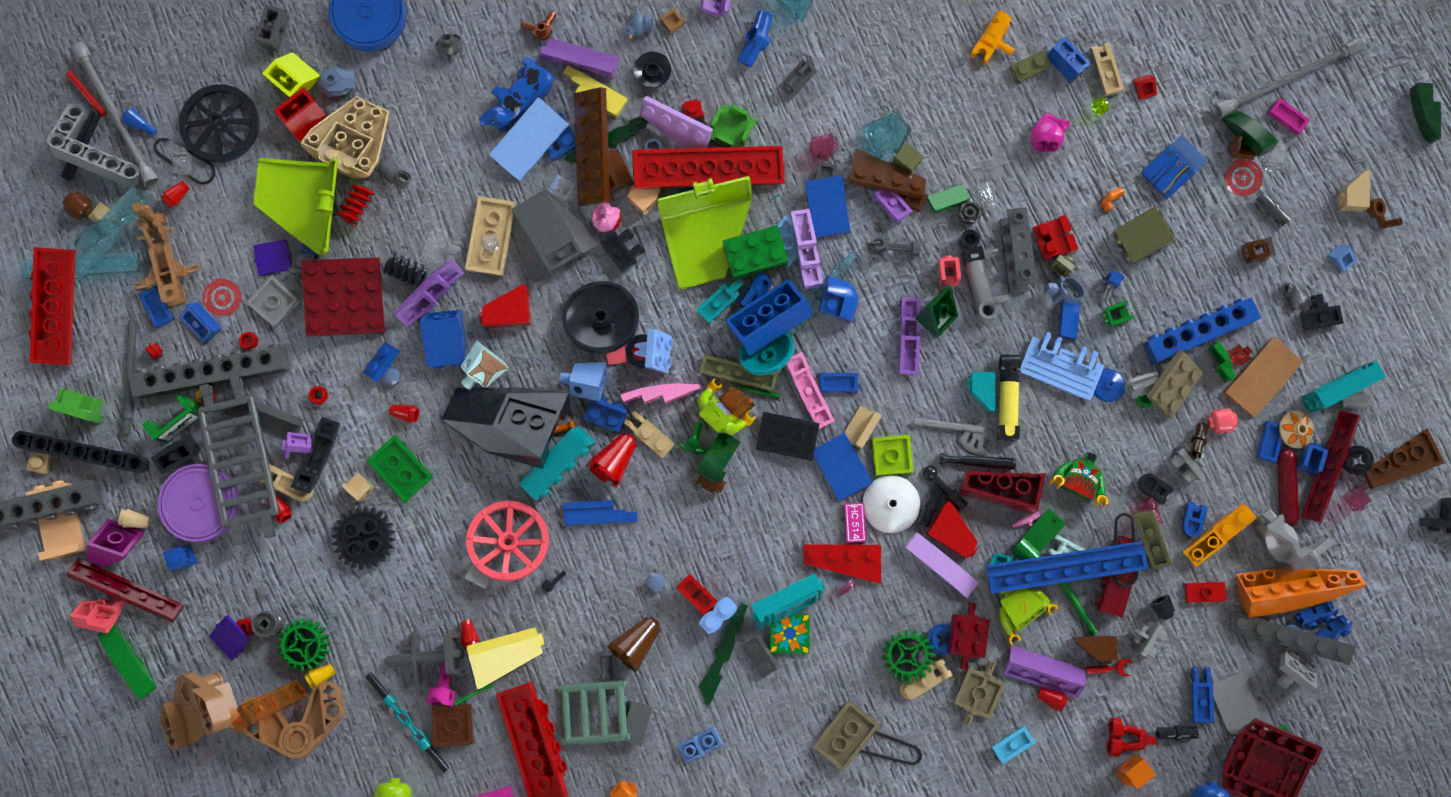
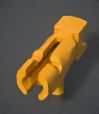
(993, 37)

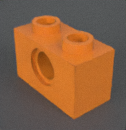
(1134, 772)

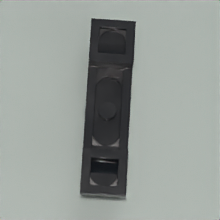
(317, 458)

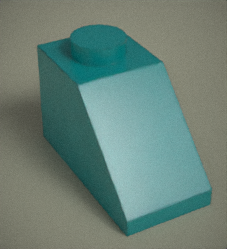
(982, 389)

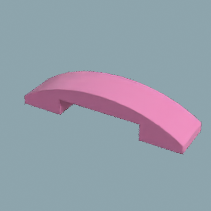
(808, 390)

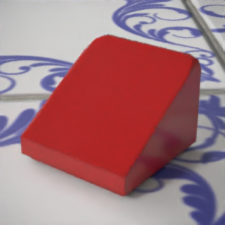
(1145, 86)

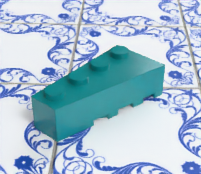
(562, 458)

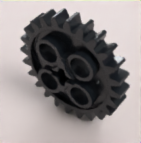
(366, 555)

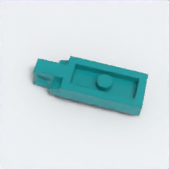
(720, 301)

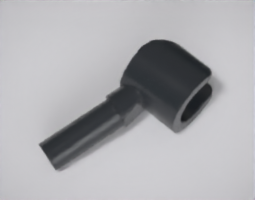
(548, 585)

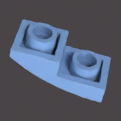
(700, 744)

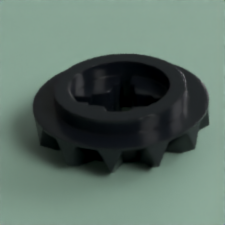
(1366, 458)

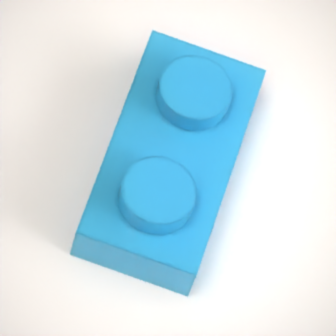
(1013, 744)

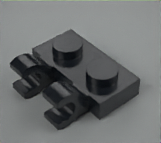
(619, 252)

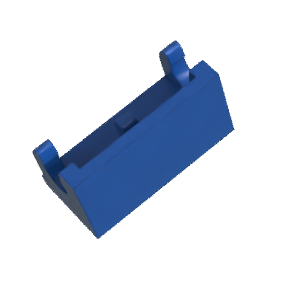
(1068, 59)

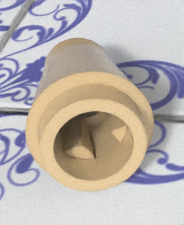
(132, 519)

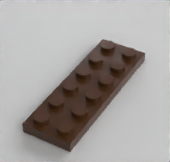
(591, 147)

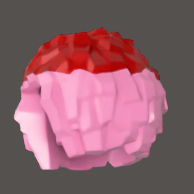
(606, 218)

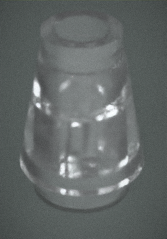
(986, 195)

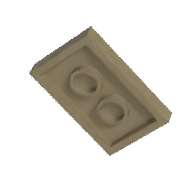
(1175, 384)
(845, 735)

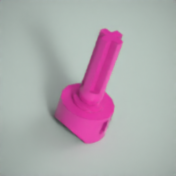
(442, 693)

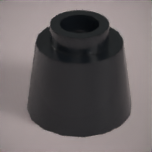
(1163, 607)

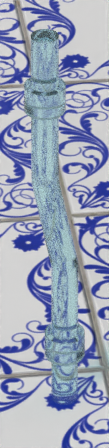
(841, 267)

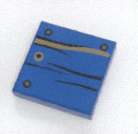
(1168, 172)

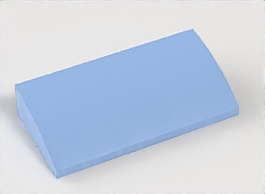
(529, 139)

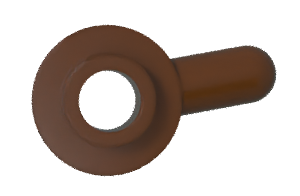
(1377, 210)

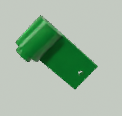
(1038, 536)

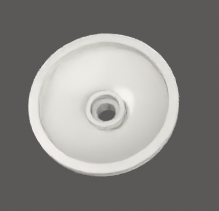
(877, 506)

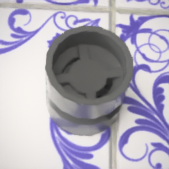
(267, 623)

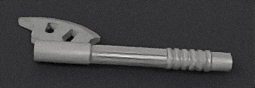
(976, 430)

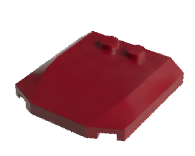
(1267, 762)

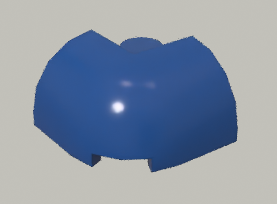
(839, 299)

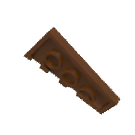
(882, 175)
(1409, 459)

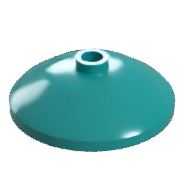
(770, 357)

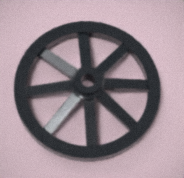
(221, 125)

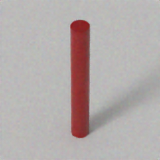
(87, 95)

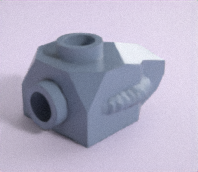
(337, 82)

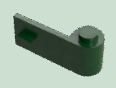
(717, 458)

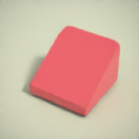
(617, 356)

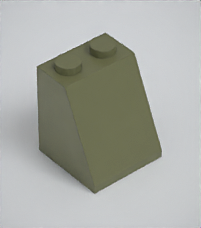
(1144, 235)

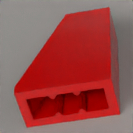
(507, 310)
(952, 532)

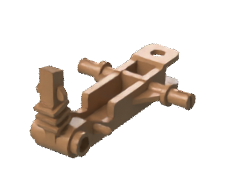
(161, 257)

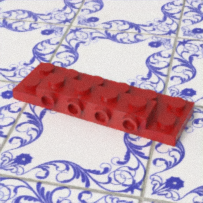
(52, 306)
(533, 741)

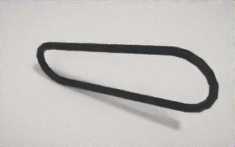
(206, 182)
(1115, 543)
(891, 758)

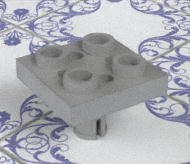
(1297, 670)

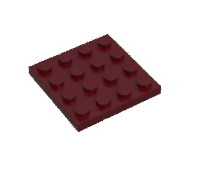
(342, 297)

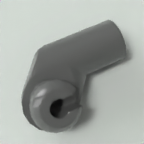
(1292, 294)

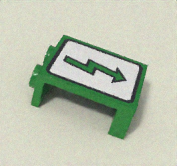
(176, 426)

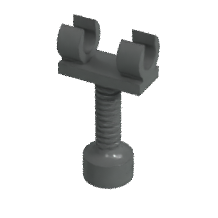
(884, 245)

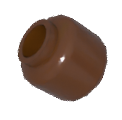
(77, 205)

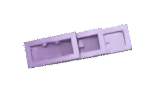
(806, 248)
(941, 564)

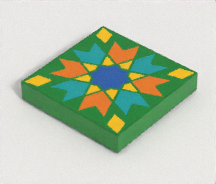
(790, 634)

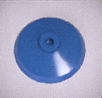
(1110, 386)

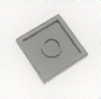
(273, 301)

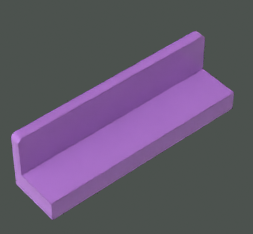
(579, 58)
(1045, 672)

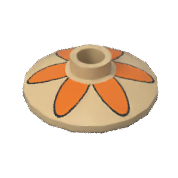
(1290, 430)

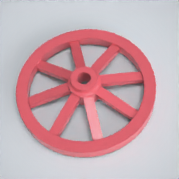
(507, 536)

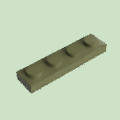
(736, 373)

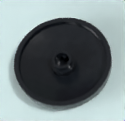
(600, 317)

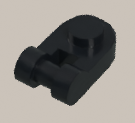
(1149, 483)

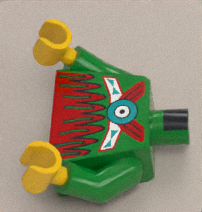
(1082, 479)

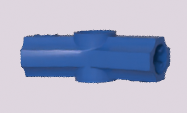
(756, 38)

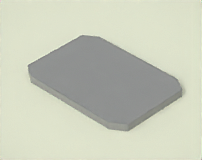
(1235, 702)

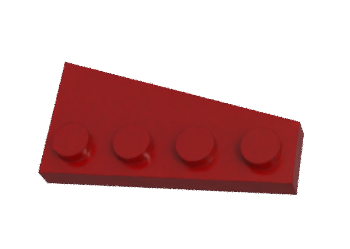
(850, 560)

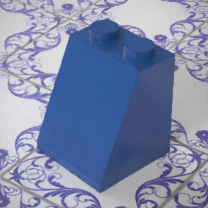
(444, 338)

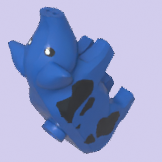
(514, 102)

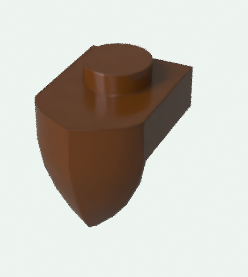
(1236, 150)

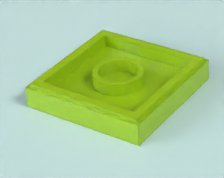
(892, 455)

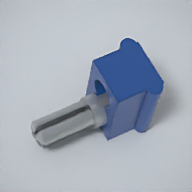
(1113, 281)

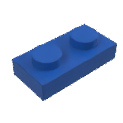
(381, 361)

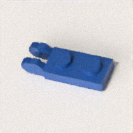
(1202, 696)

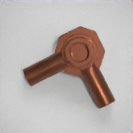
(542, 29)

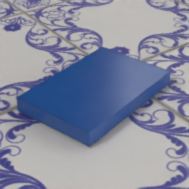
(827, 205)
(842, 466)

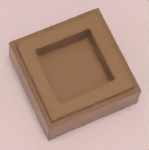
(672, 20)

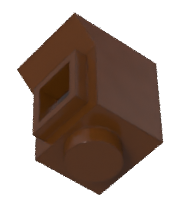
(1249, 254)
(709, 486)

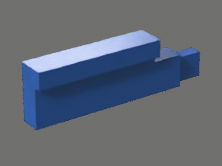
(595, 513)

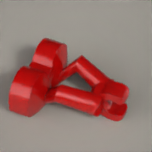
(1117, 730)

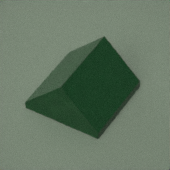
(939, 312)

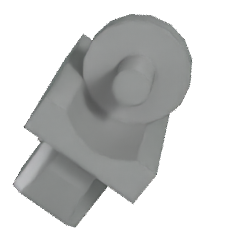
(1193, 471)
(1146, 638)

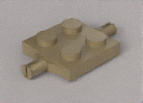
(979, 693)

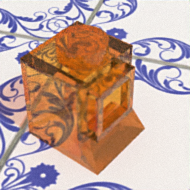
(737, 402)

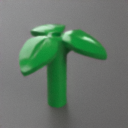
(692, 443)

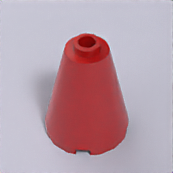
(613, 459)

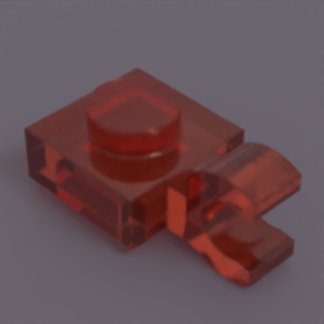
(1240, 355)

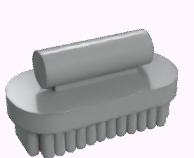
(1141, 384)

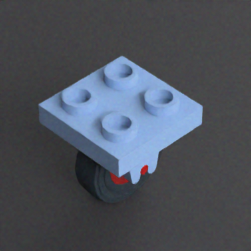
(650, 351)

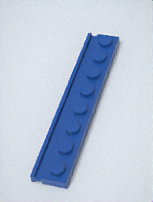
(1066, 567)

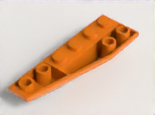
(1288, 590)

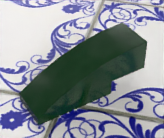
(1426, 111)
(1252, 133)

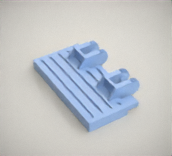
(1060, 369)

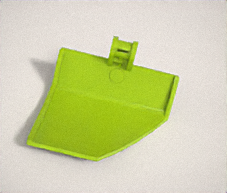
(298, 198)
(699, 223)

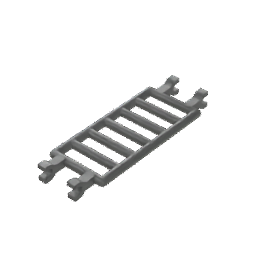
(265, 515)

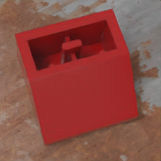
(300, 113)

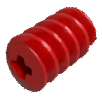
(354, 204)

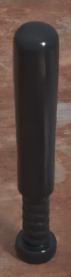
(979, 461)

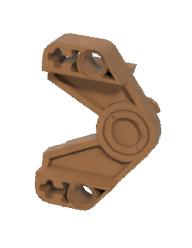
(198, 709)
(301, 738)

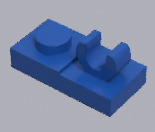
(759, 287)

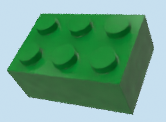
(755, 252)

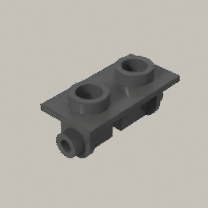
(798, 78)

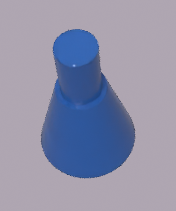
(134, 119)

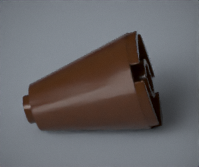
(635, 643)

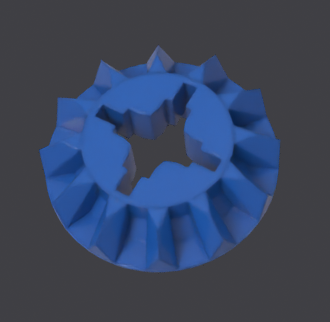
(940, 629)

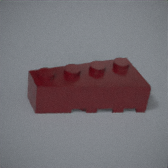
(1005, 489)

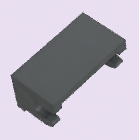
(637, 720)

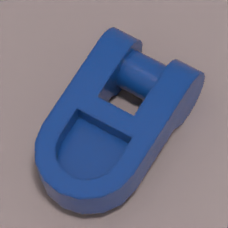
(1193, 526)

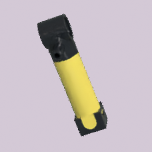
(1009, 397)

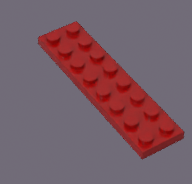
(688, 165)

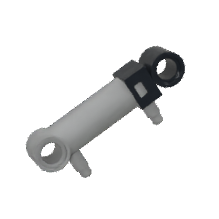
(973, 259)

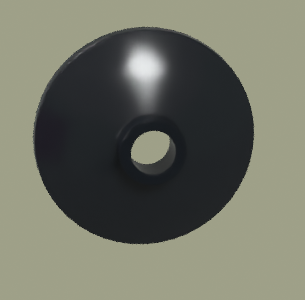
(652, 61)

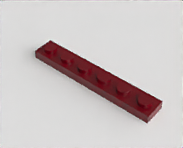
(1326, 480)
(125, 590)

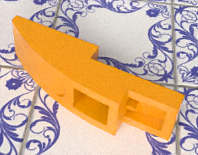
(1218, 534)

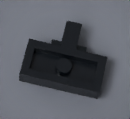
(1321, 314)

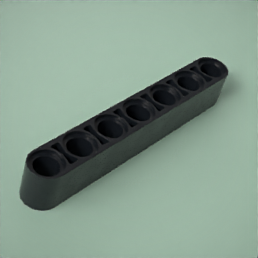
(72, 449)

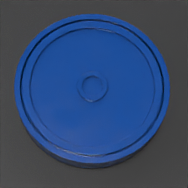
(368, 23)

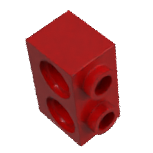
(696, 594)

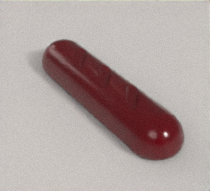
(1288, 486)

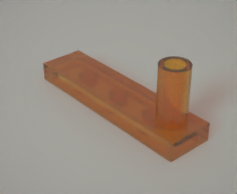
(268, 704)

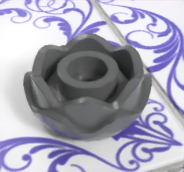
(969, 207)

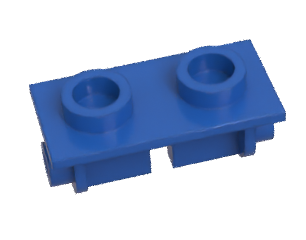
(1324, 614)
(1339, 628)

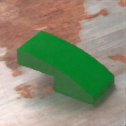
(1225, 367)

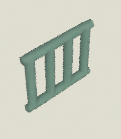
(586, 738)

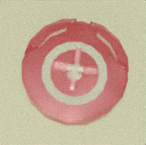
(1243, 177)
(221, 297)

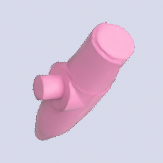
(1027, 520)

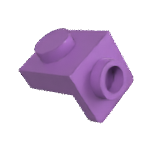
(715, 7)

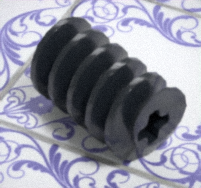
(405, 270)

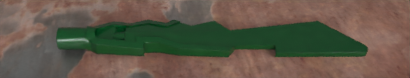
(618, 134)
(723, 651)

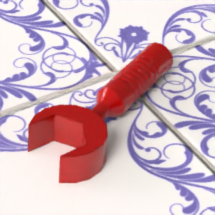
(1106, 669)

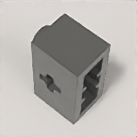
(271, 28)

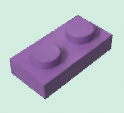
(893, 205)

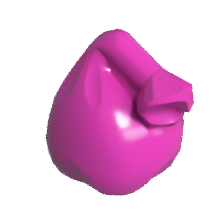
(1048, 133)

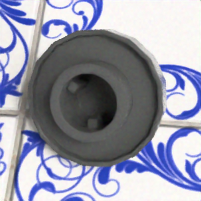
(448, 45)

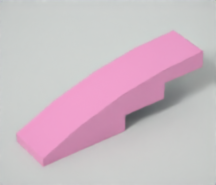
(669, 392)

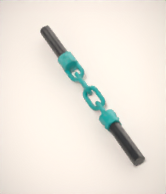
(424, 743)

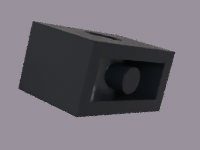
(175, 453)

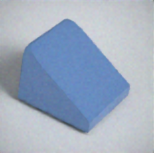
(1342, 257)

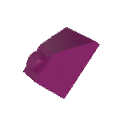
(112, 543)

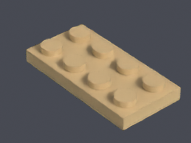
(490, 218)

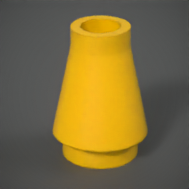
(319, 675)

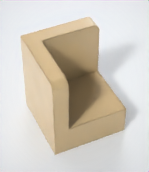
(358, 487)

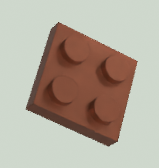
(452, 725)

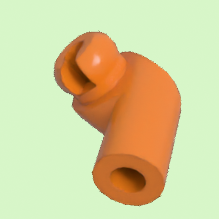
(1111, 196)

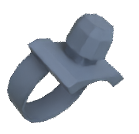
(1058, 292)

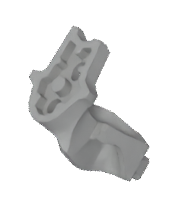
(1283, 541)

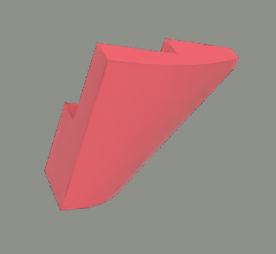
(97, 614)

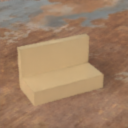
(862, 426)

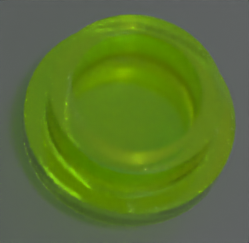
(1100, 105)

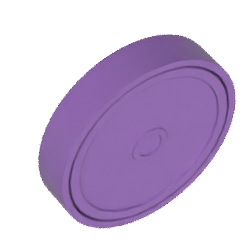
(189, 504)

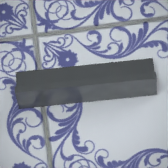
(269, 417)

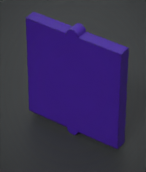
(272, 257)
(229, 637)

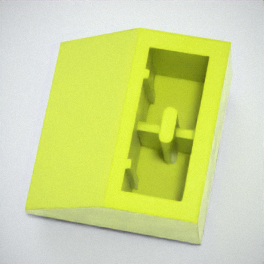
(291, 74)

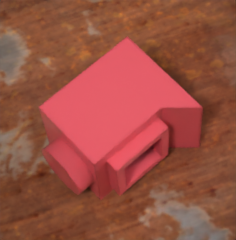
(949, 262)

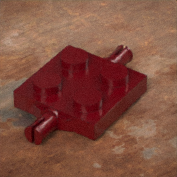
(968, 636)

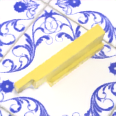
(615, 101)

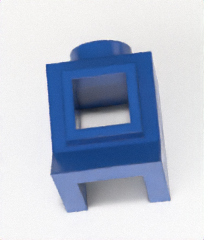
(1319, 454)
(179, 558)

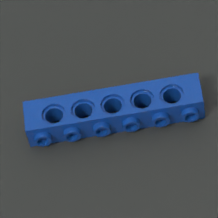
(1247, 314)

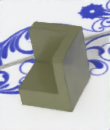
(908, 158)

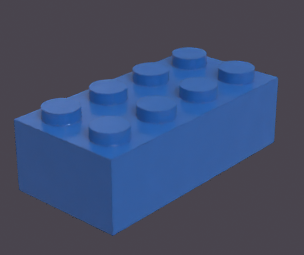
(769, 317)

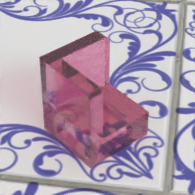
(1357, 498)

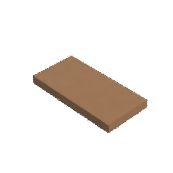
(1263, 377)

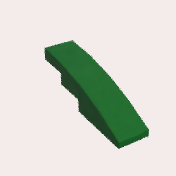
(127, 662)

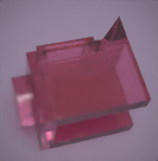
(823, 146)

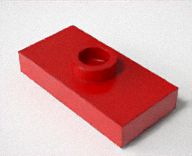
(1205, 592)

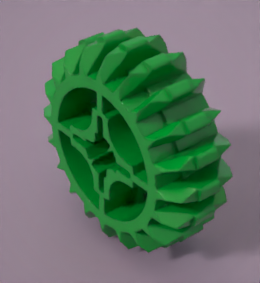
(300, 636)
(902, 662)

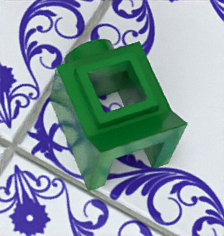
(1123, 312)

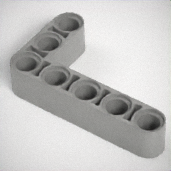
(86, 152)

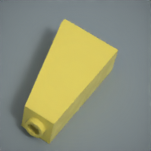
(503, 654)

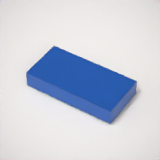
(156, 308)
(838, 382)
(1269, 442)

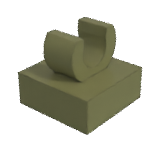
(1062, 265)

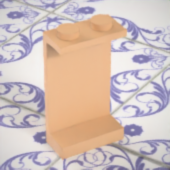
(61, 535)

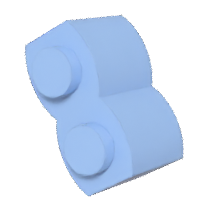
(722, 611)

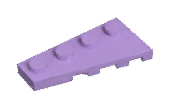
(675, 125)

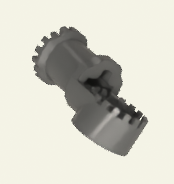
(392, 174)

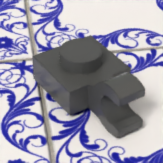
(830, 170)

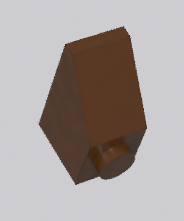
(1099, 647)

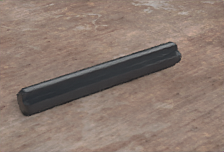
(84, 137)

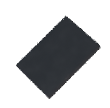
(787, 436)

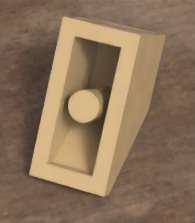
(1356, 194)

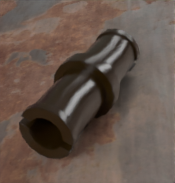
(1198, 440)

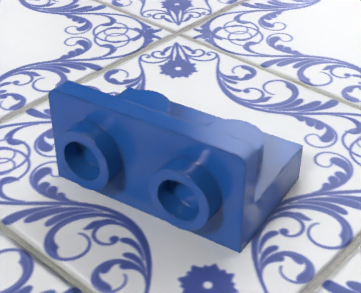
(606, 414)

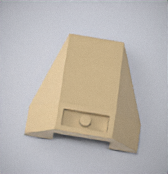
(351, 135)

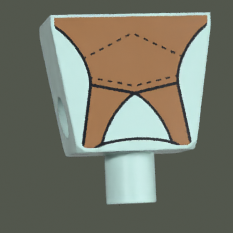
(482, 366)

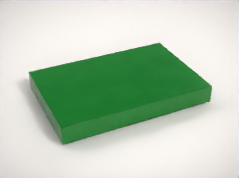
(400, 469)

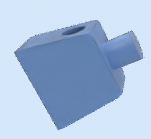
(586, 380)

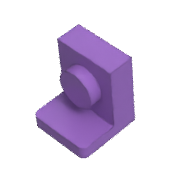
(296, 443)

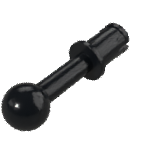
(931, 474)

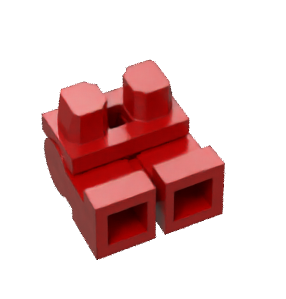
(1054, 238)

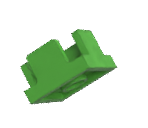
(731, 127)
(78, 405)

